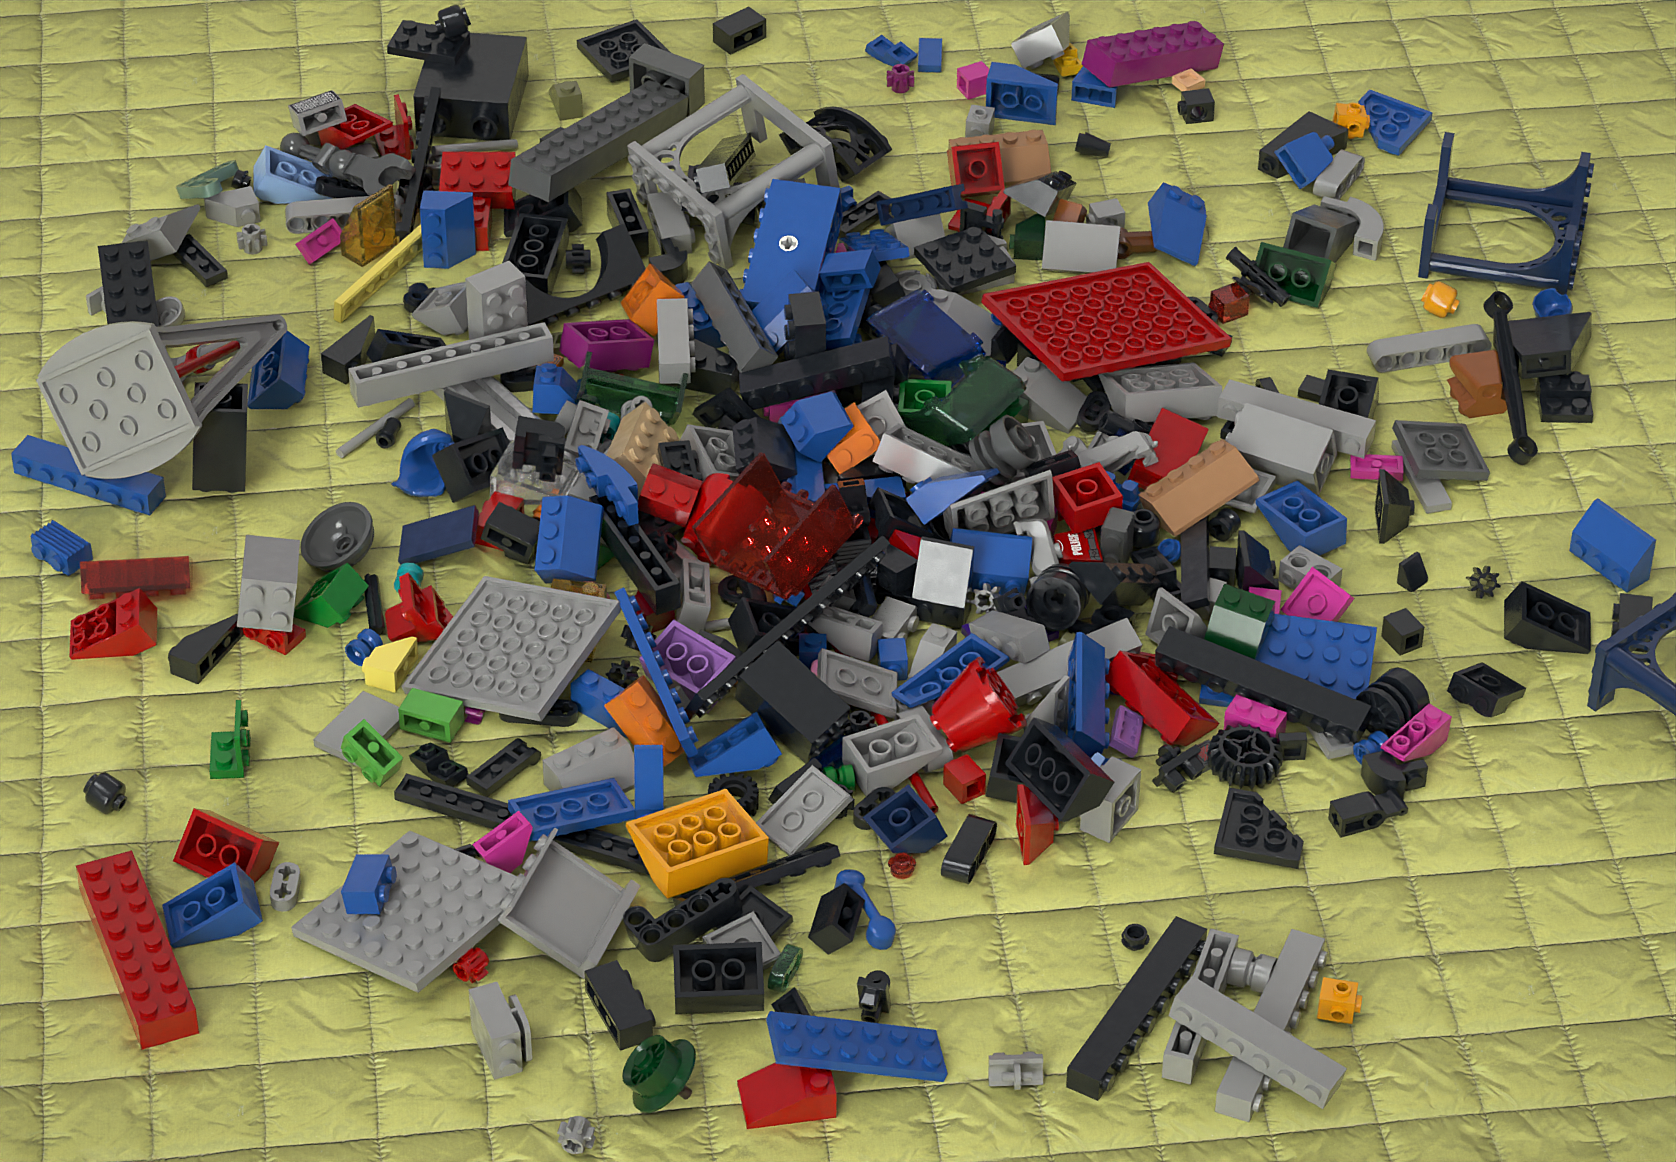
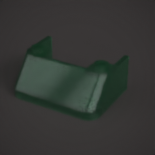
(613, 390)
(970, 405)

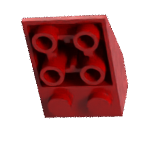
(115, 628)

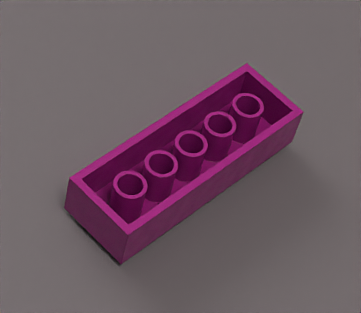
(1152, 53)

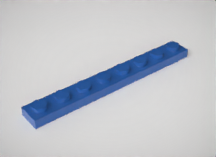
(660, 677)

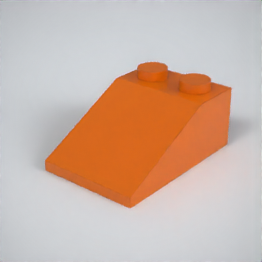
(642, 298)

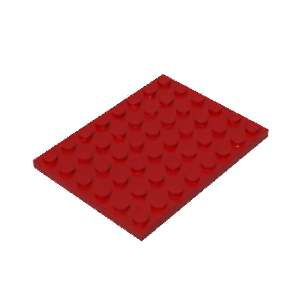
(1106, 321)

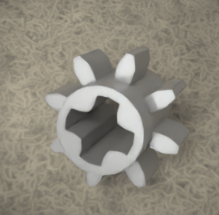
(251, 239)
(980, 600)
(576, 1135)

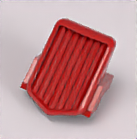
(418, 615)

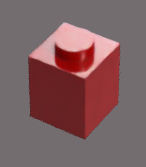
(964, 779)

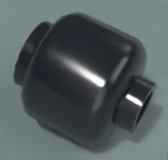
(452, 21)
(1145, 529)
(105, 793)

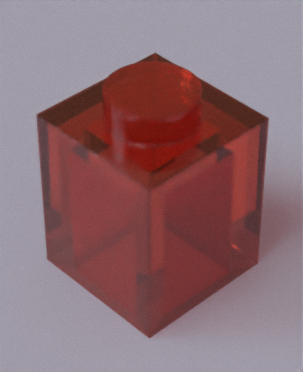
(1229, 302)

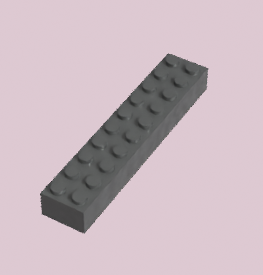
(596, 141)

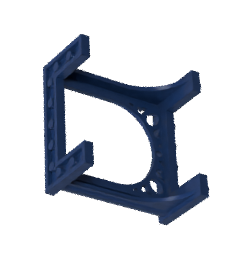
(1562, 199)
(1620, 668)

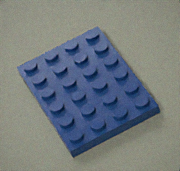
(1317, 651)

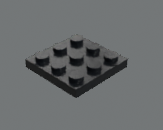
(612, 48)
(964, 260)

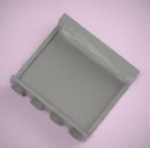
(565, 906)

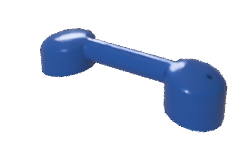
(880, 929)

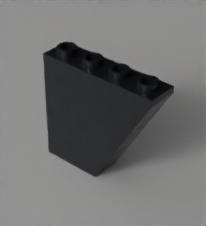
(1549, 343)

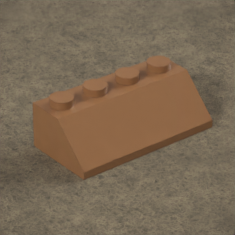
(1022, 153)
(1198, 487)

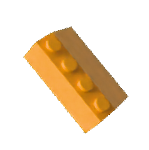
(698, 843)

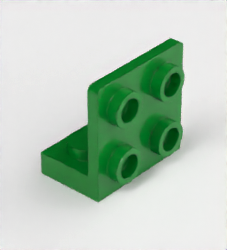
(228, 748)

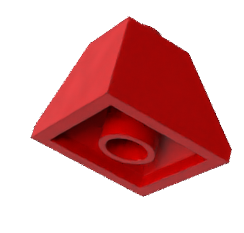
(1033, 824)

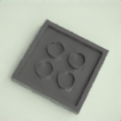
(1441, 450)

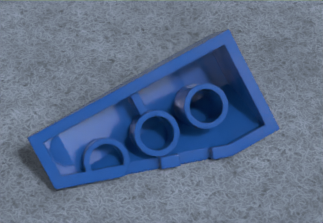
(939, 675)

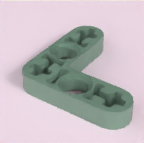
(207, 183)

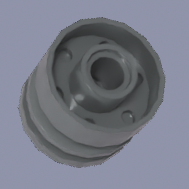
(1005, 448)

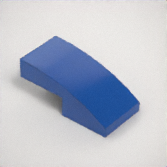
(889, 53)

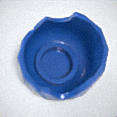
(1551, 303)

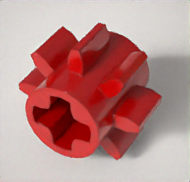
(472, 965)

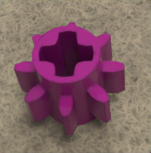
(900, 78)

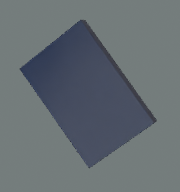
(438, 536)

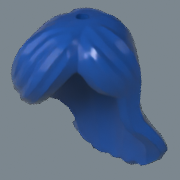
(417, 468)

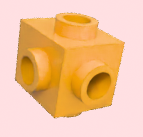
(1352, 117)
(1338, 1000)

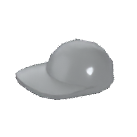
(170, 311)

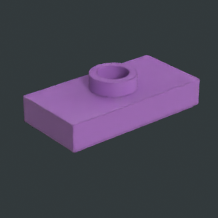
(1126, 731)

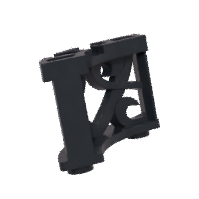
(862, 134)

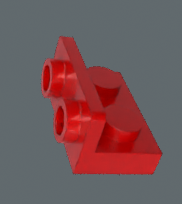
(277, 640)

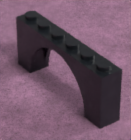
(618, 273)

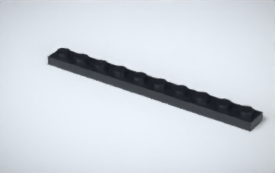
(492, 812)

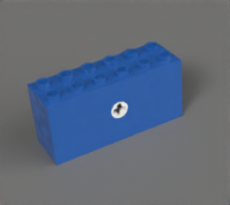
(794, 233)

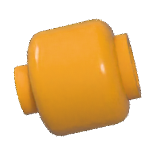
(1440, 299)

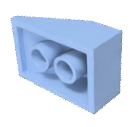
(285, 178)

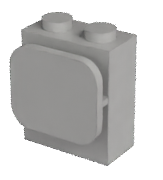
(500, 1030)

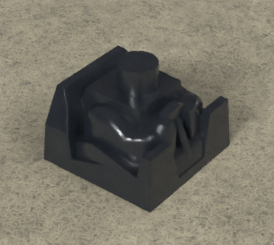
(895, 513)

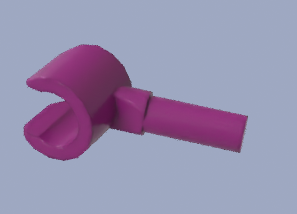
(474, 715)

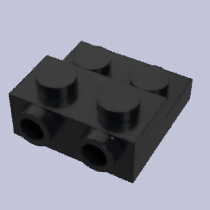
(1565, 398)
(1484, 689)

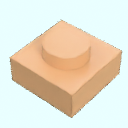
(1188, 80)

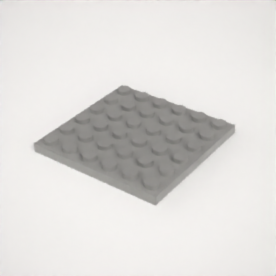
(513, 647)
(431, 919)

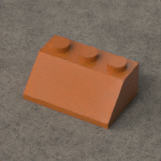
(644, 718)

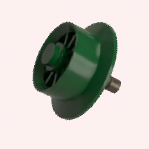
(659, 1072)

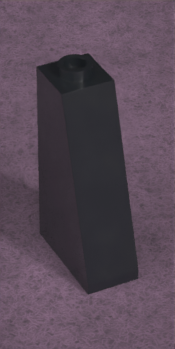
(1308, 123)

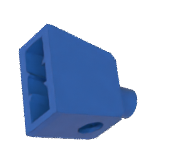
(1092, 90)
(1306, 157)

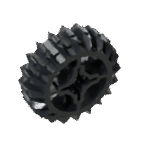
(1244, 756)

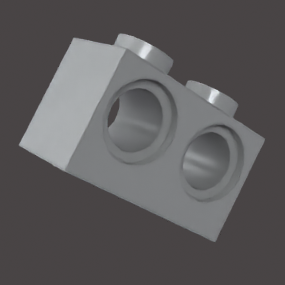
(1299, 562)

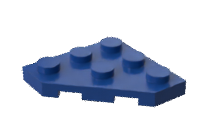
(1393, 121)

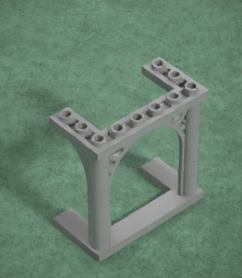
(725, 215)

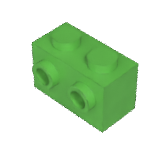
(431, 715)
(371, 753)

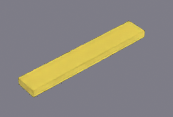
(378, 275)

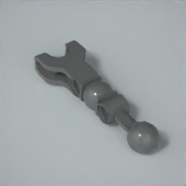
(343, 164)

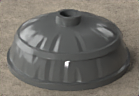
(338, 536)

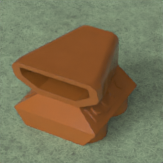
(1477, 384)

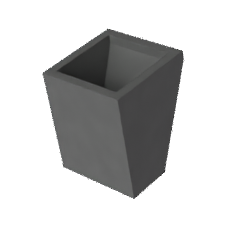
(1320, 232)

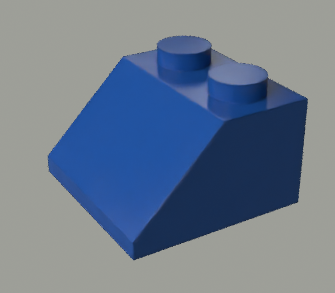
(552, 389)
(817, 424)

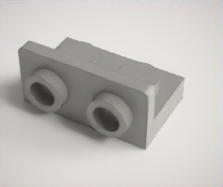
(586, 427)

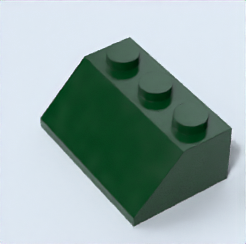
(1298, 273)

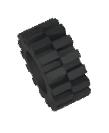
(739, 787)

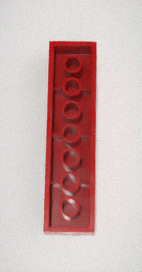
(137, 950)

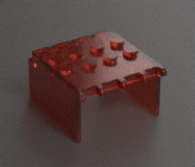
(772, 534)

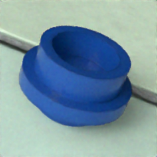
(1170, 549)

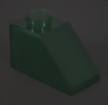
(1029, 238)

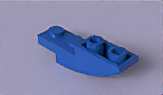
(609, 480)

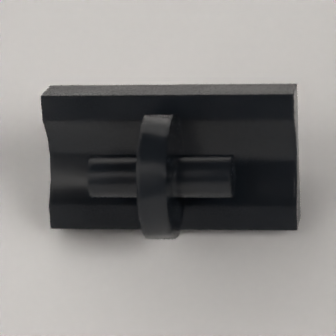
(1013, 604)
(1174, 764)
(874, 995)

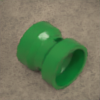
(842, 775)

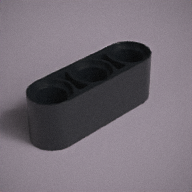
(968, 848)

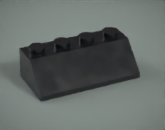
(1058, 771)

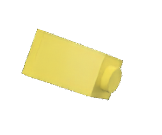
(390, 664)

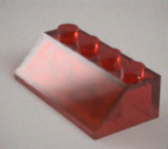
(127, 575)

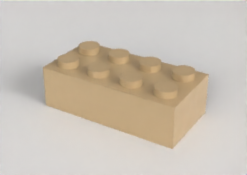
(638, 440)

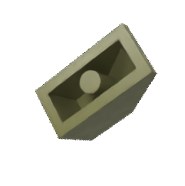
(567, 100)

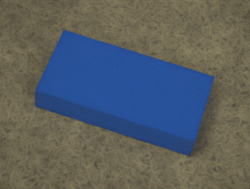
(930, 55)

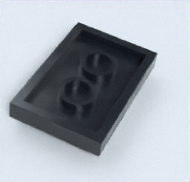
(425, 43)

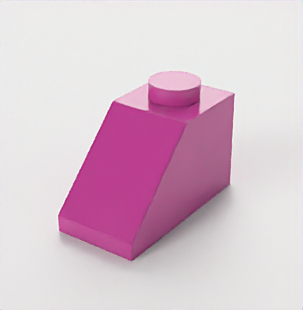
(505, 844)

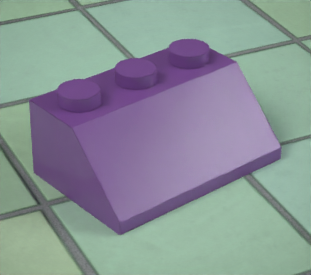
(689, 658)

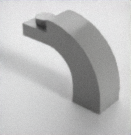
(1369, 227)

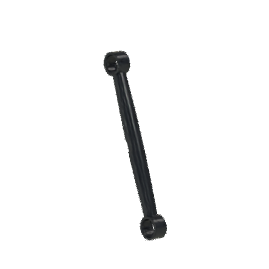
(1510, 378)

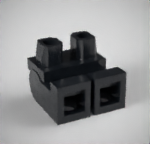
(539, 445)

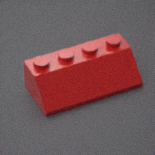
(1158, 699)

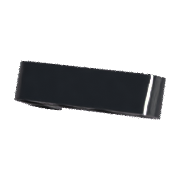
(683, 922)

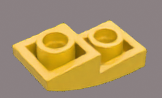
(1068, 63)

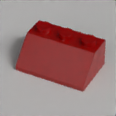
(217, 842)

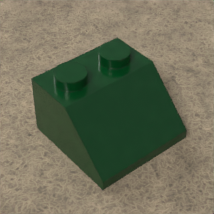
(1240, 621)

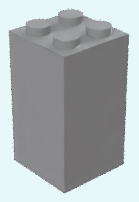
(1284, 446)
(268, 583)

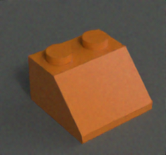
(856, 444)

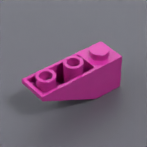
(1420, 735)

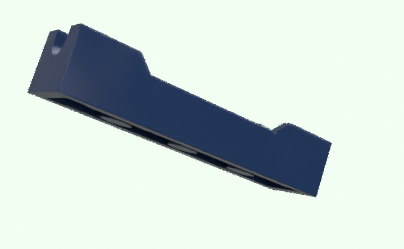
(921, 204)

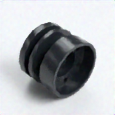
(1055, 609)
(1394, 700)

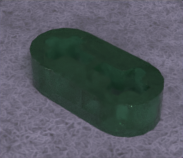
(785, 968)

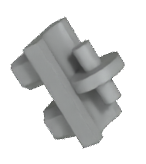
(1015, 1069)

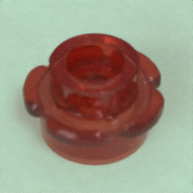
(902, 865)

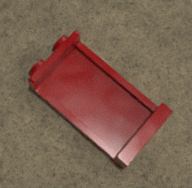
(1177, 443)

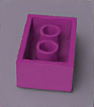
(612, 342)

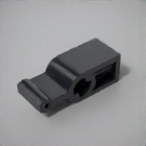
(1364, 811)

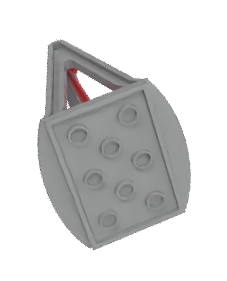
(125, 397)

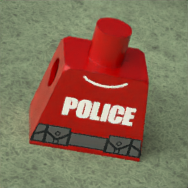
(1079, 546)

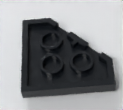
(1255, 832)

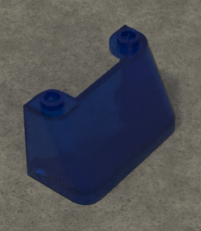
(926, 336)

